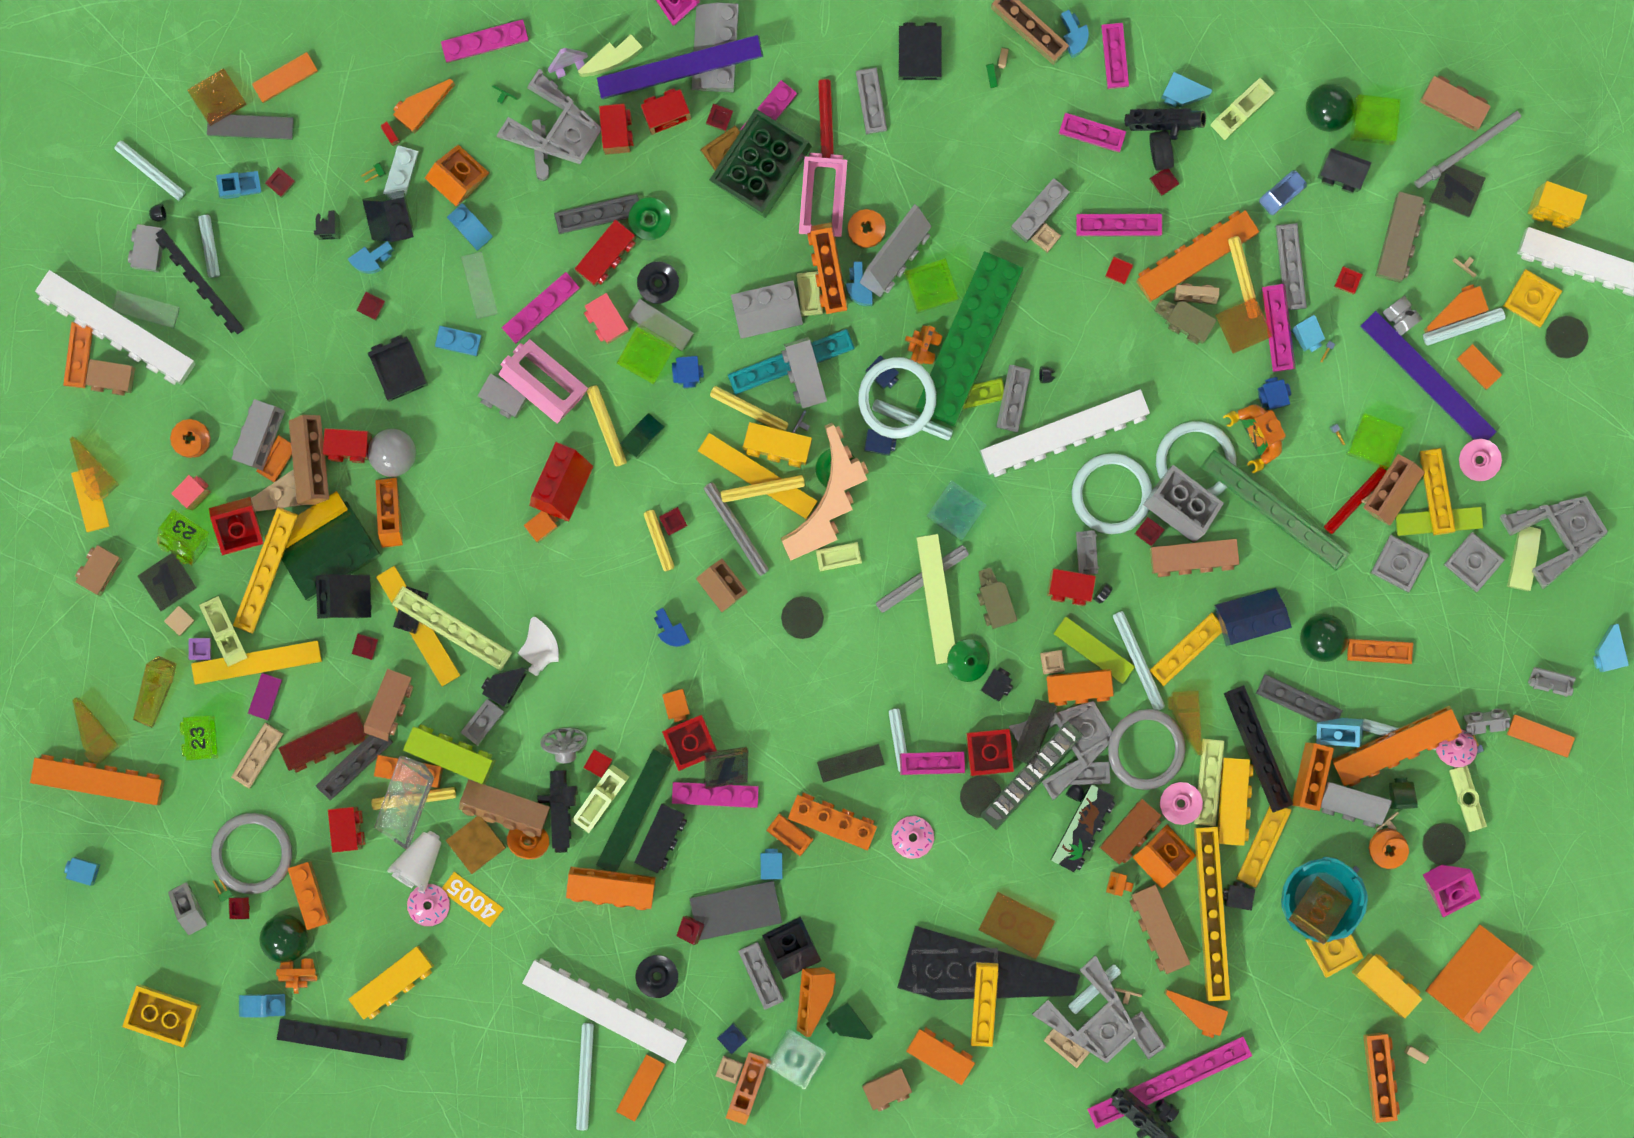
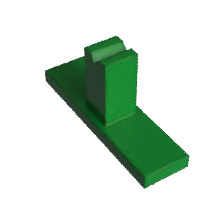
(991, 75)
(503, 95)

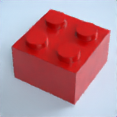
(665, 111)
(614, 129)
(346, 444)
(236, 526)
(1071, 586)
(689, 742)
(989, 752)
(345, 829)

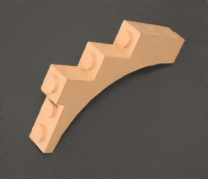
(844, 474)

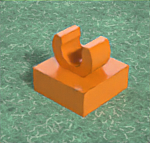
(1117, 884)

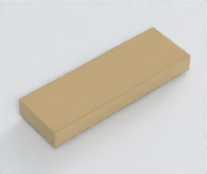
(257, 755)

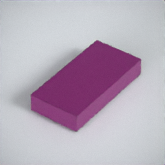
(265, 696)

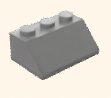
(766, 309)
(1183, 504)
(1354, 805)

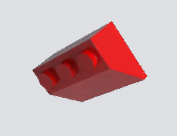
(561, 482)

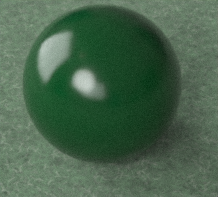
(1329, 107)
(1324, 638)
(283, 938)

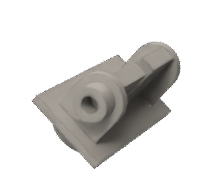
(1087, 552)
(1546, 680)
(1496, 719)

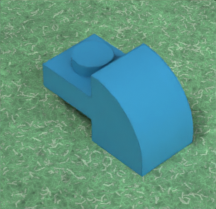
(1077, 36)
(236, 185)
(469, 226)
(367, 262)
(856, 291)
(261, 1005)

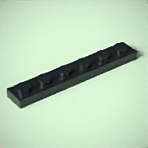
(204, 289)
(1258, 749)
(342, 1039)

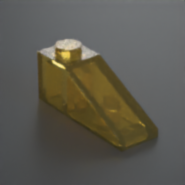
(92, 473)
(154, 689)
(1187, 714)
(93, 735)

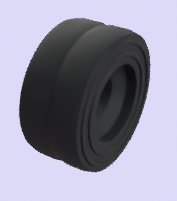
(1161, 150)

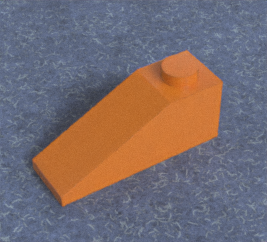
(419, 107)
(1463, 306)
(388, 513)
(815, 994)
(1204, 1016)
(747, 1088)

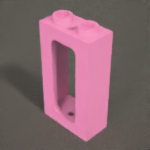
(810, 163)
(534, 389)

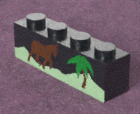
(1082, 828)

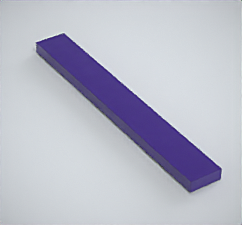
(680, 67)
(1427, 377)

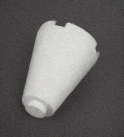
(417, 861)

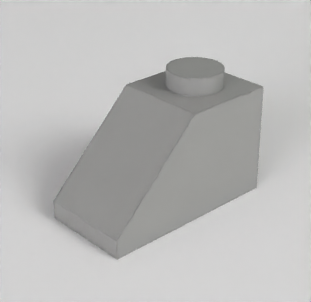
(187, 909)

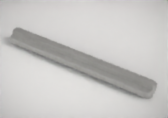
(736, 529)
(917, 581)

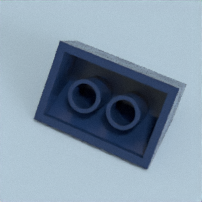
(1252, 616)

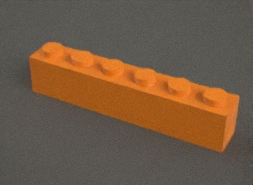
(1195, 257)
(1396, 746)
(97, 781)

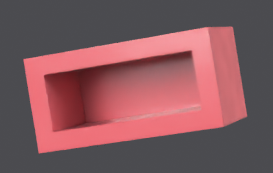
(606, 319)
(191, 492)

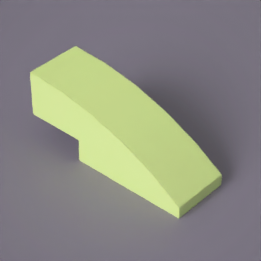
(611, 57)
(1242, 108)
(1524, 559)
(223, 631)
(600, 798)

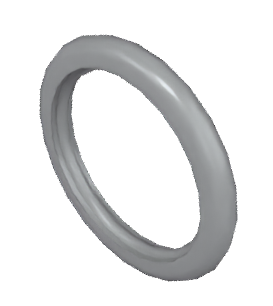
(1169, 774)
(227, 828)

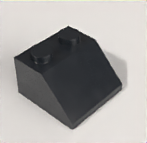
(1343, 170)
(388, 217)
(504, 685)
(791, 948)

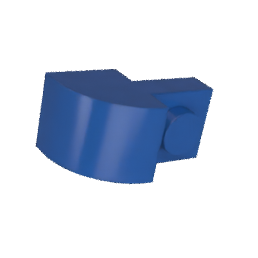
(673, 635)

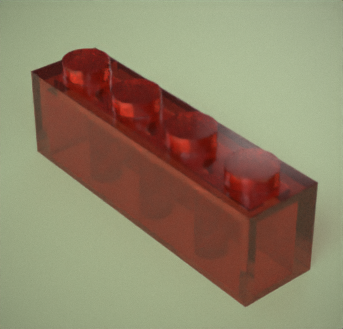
(323, 742)

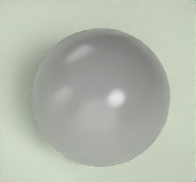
(391, 452)

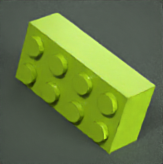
(449, 755)

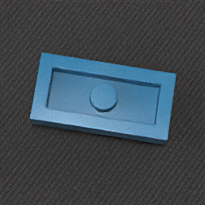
(458, 341)

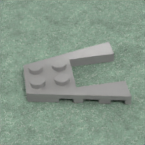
(569, 137)
(1574, 523)
(1096, 739)
(1106, 1030)

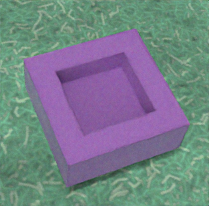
(199, 648)

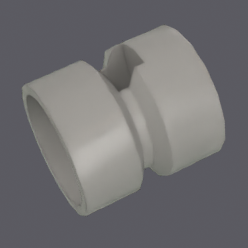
(1402, 315)

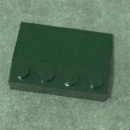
(760, 163)
(334, 548)

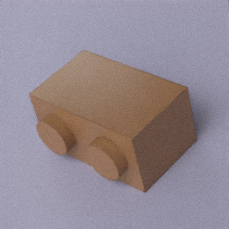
(110, 376)
(98, 570)
(721, 585)
(887, 1089)

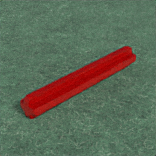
(826, 121)
(1353, 503)

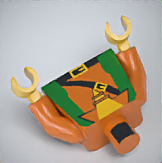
(1263, 431)

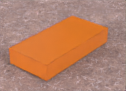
(1479, 367)
(277, 459)
(789, 834)

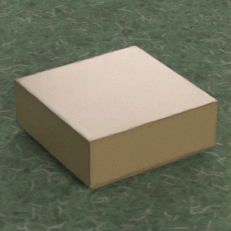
(1045, 237)
(179, 620)
(1052, 662)
(1416, 1054)
(729, 1069)

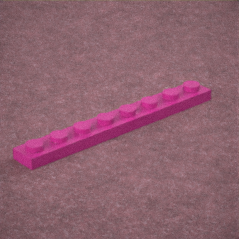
(1176, 1079)

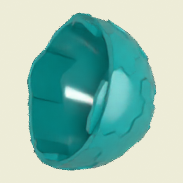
(1339, 877)

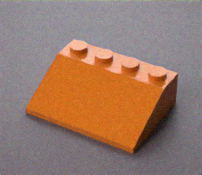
(1479, 979)

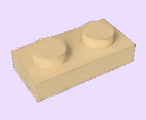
(1196, 294)
(1066, 1048)

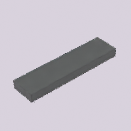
(253, 127)
(594, 214)
(1297, 700)
(352, 766)

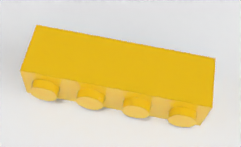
(1233, 801)
(391, 982)

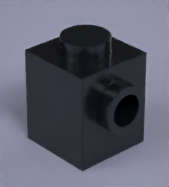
(997, 684)
(1238, 896)

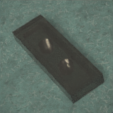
(1034, 732)
(850, 763)

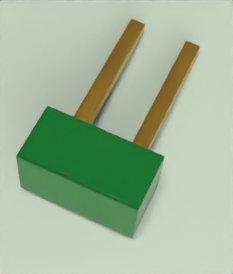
(379, 169)
(224, 896)

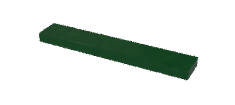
(634, 811)

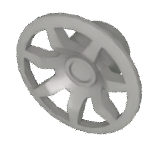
(564, 747)

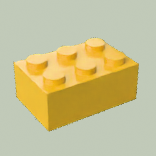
(1557, 205)
(777, 445)
(1387, 984)
(161, 1016)

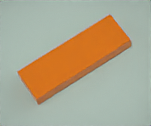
(284, 77)
(78, 356)
(1379, 651)
(1540, 736)
(640, 1087)

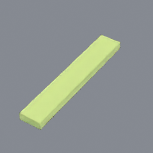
(936, 596)
(451, 628)

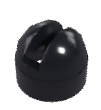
(158, 213)
(1045, 374)
(1075, 792)

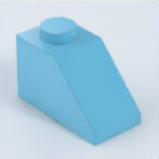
(1184, 91)
(1309, 334)
(1610, 651)
(1340, 732)

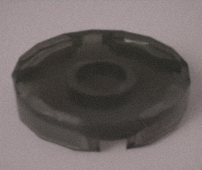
(1566, 337)
(802, 617)
(978, 794)
(1443, 844)

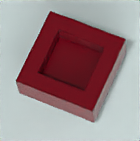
(719, 117)
(1164, 181)
(280, 182)
(371, 306)
(673, 521)
(1149, 531)
(365, 646)
(239, 908)
(690, 930)

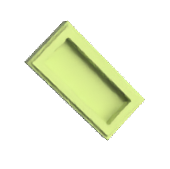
(809, 294)
(838, 556)

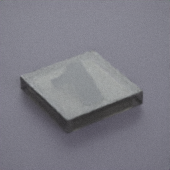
(1457, 190)
(167, 582)
(726, 767)

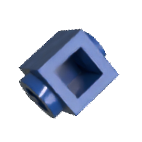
(687, 371)
(1274, 394)

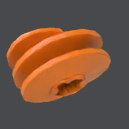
(877, 226)
(195, 448)
(1398, 844)

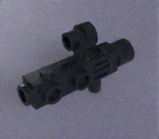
(1165, 119)
(560, 799)
(1149, 1122)

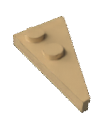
(279, 494)

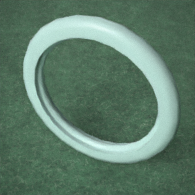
(922, 374)
(1195, 426)
(1077, 498)

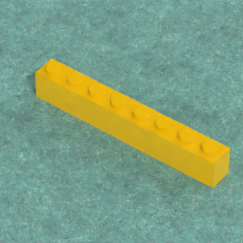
(1212, 913)

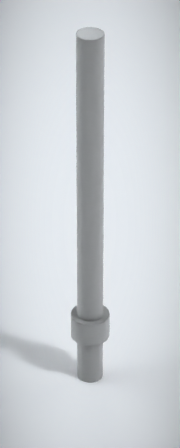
(1435, 171)

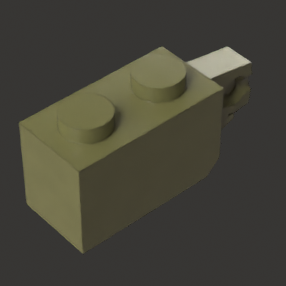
(1186, 319)
(995, 599)

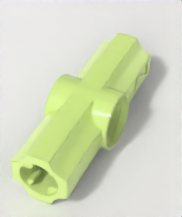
(1472, 813)

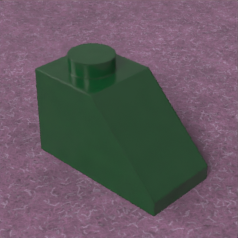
(642, 435)
(1402, 794)
(847, 1023)

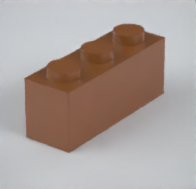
(1131, 832)

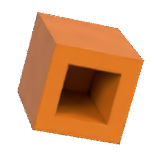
(541, 525)
(676, 705)

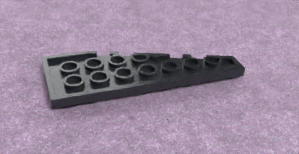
(1016, 979)

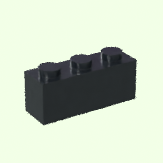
(661, 838)

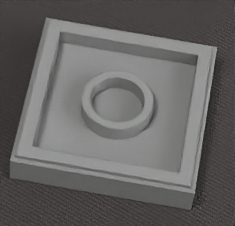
(1474, 562)
(1399, 563)

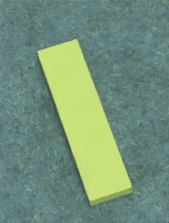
(1209, 780)

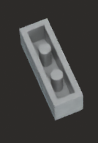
(1040, 210)
(804, 373)
(258, 434)

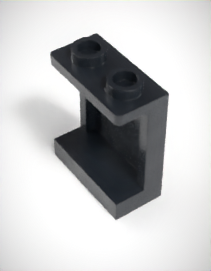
(920, 51)
(397, 368)
(343, 596)

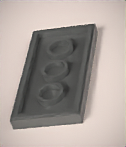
(737, 910)

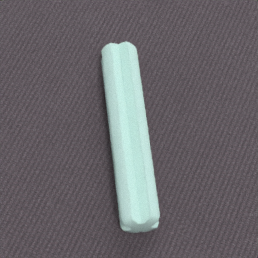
(209, 246)
(898, 734)
(1091, 992)

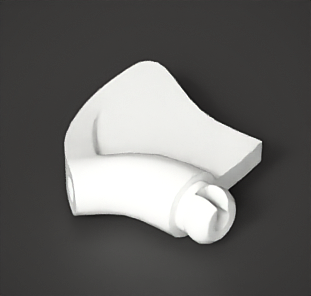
(539, 647)

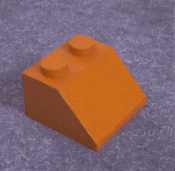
(456, 175)
(1164, 856)

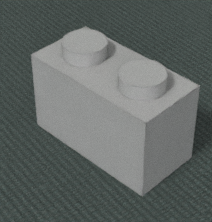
(146, 251)
(503, 396)

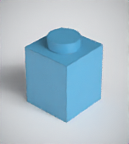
(771, 864)
(82, 871)

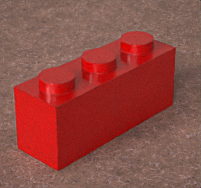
(606, 253)

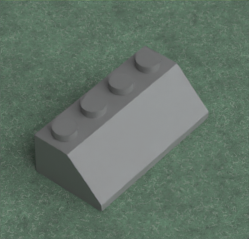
(713, 27)
(896, 252)

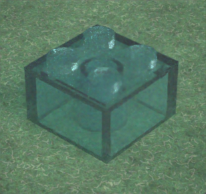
(956, 510)
(796, 1059)

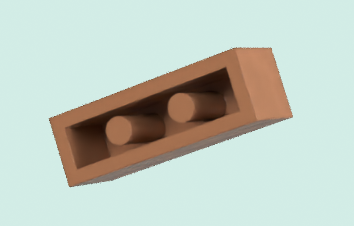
(1455, 103)
(1394, 489)
(388, 705)

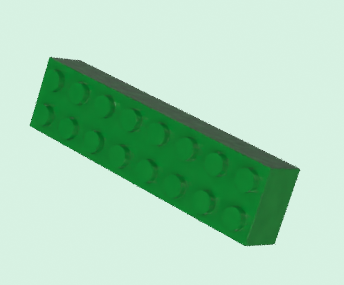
(971, 336)

